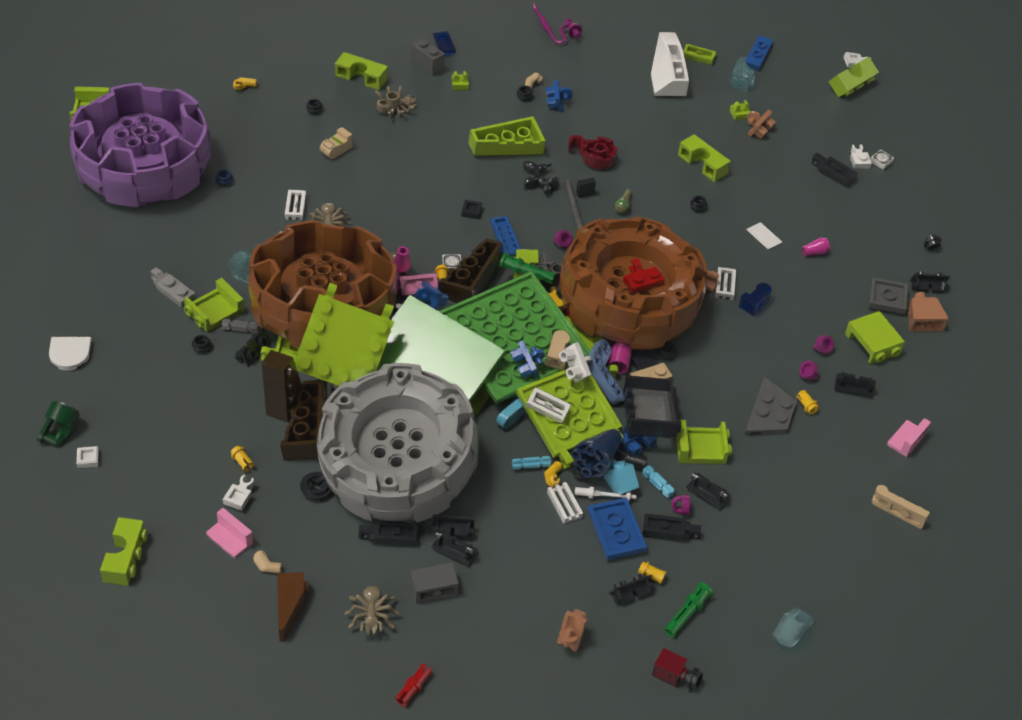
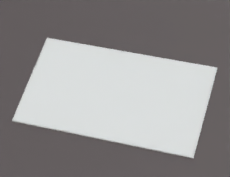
(764, 235)

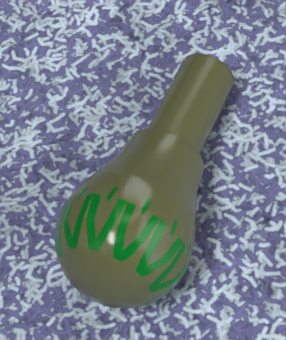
(623, 204)

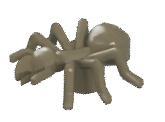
(393, 101)
(328, 215)
(371, 609)

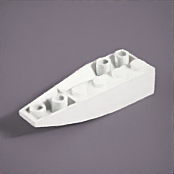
(669, 67)

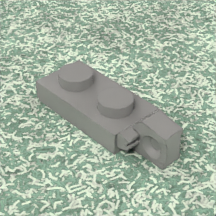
(171, 287)

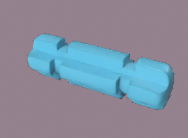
(531, 462)
(658, 481)

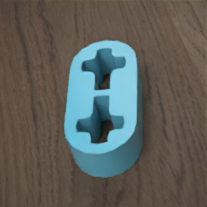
(511, 414)

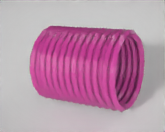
(621, 357)

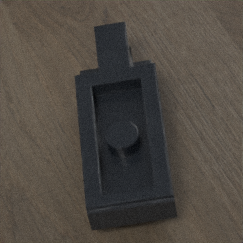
(834, 168)
(670, 527)
(389, 532)

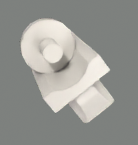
(576, 361)

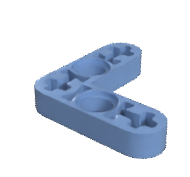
(600, 354)

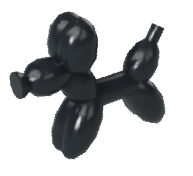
(530, 182)

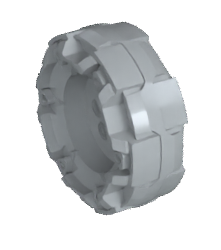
(377, 409)

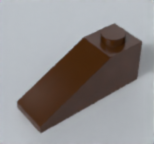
(290, 599)

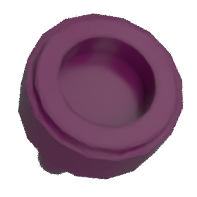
(563, 238)
(824, 344)
(809, 370)
(685, 504)

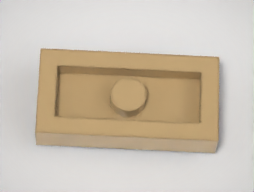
(656, 371)

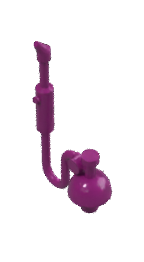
(573, 29)

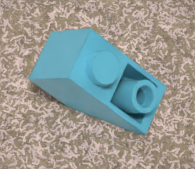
(621, 477)

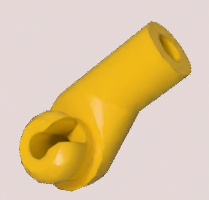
(242, 83)
(551, 474)

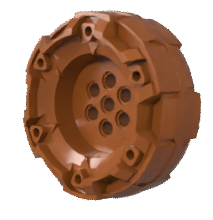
(301, 263)
(604, 304)

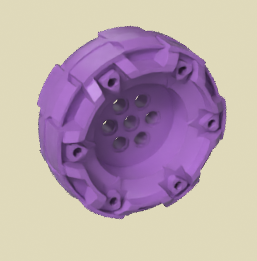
(140, 144)

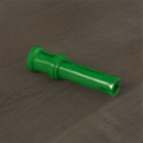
(519, 266)
(693, 603)

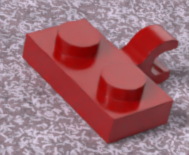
(642, 279)

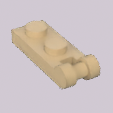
(899, 507)

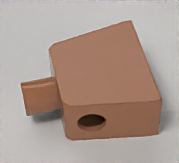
(926, 314)

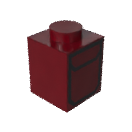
(670, 667)

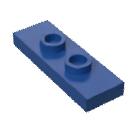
(758, 52)
(504, 233)

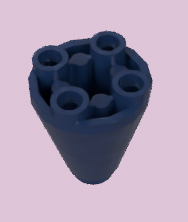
(597, 453)

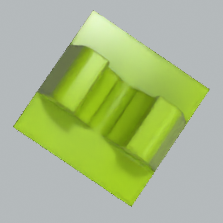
(460, 81)
(740, 111)

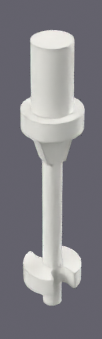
(590, 492)

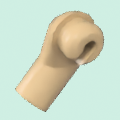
(535, 77)
(264, 563)

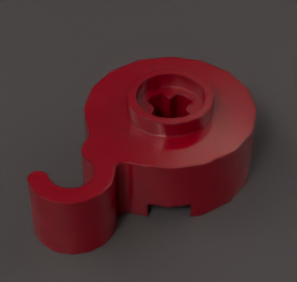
(596, 153)

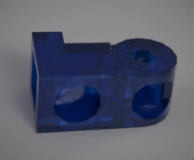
(756, 300)

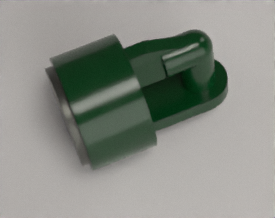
(62, 415)

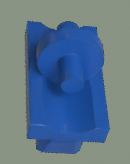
(557, 95)
(431, 296)
(529, 368)
(634, 443)

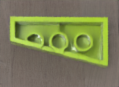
(508, 138)

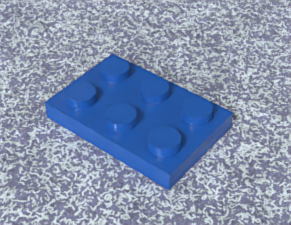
(616, 529)

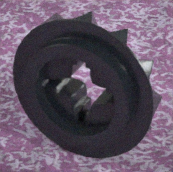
(317, 479)

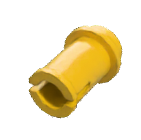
(442, 272)
(810, 405)
(239, 454)
(658, 575)

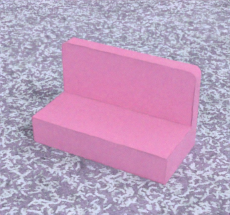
(411, 283)
(908, 436)
(230, 534)

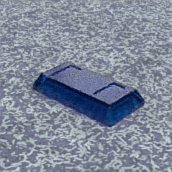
(444, 42)

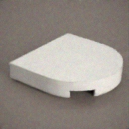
(69, 352)

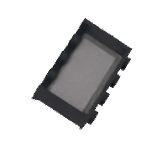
(651, 407)

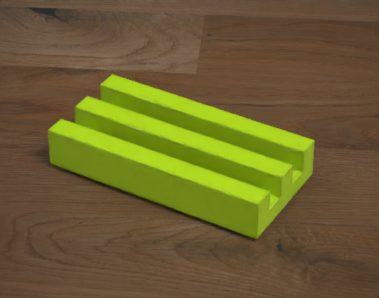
(699, 54)

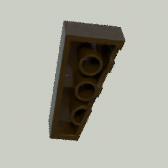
(474, 272)
(280, 385)
(302, 432)

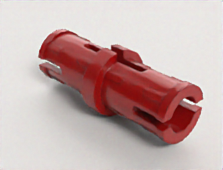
(413, 685)

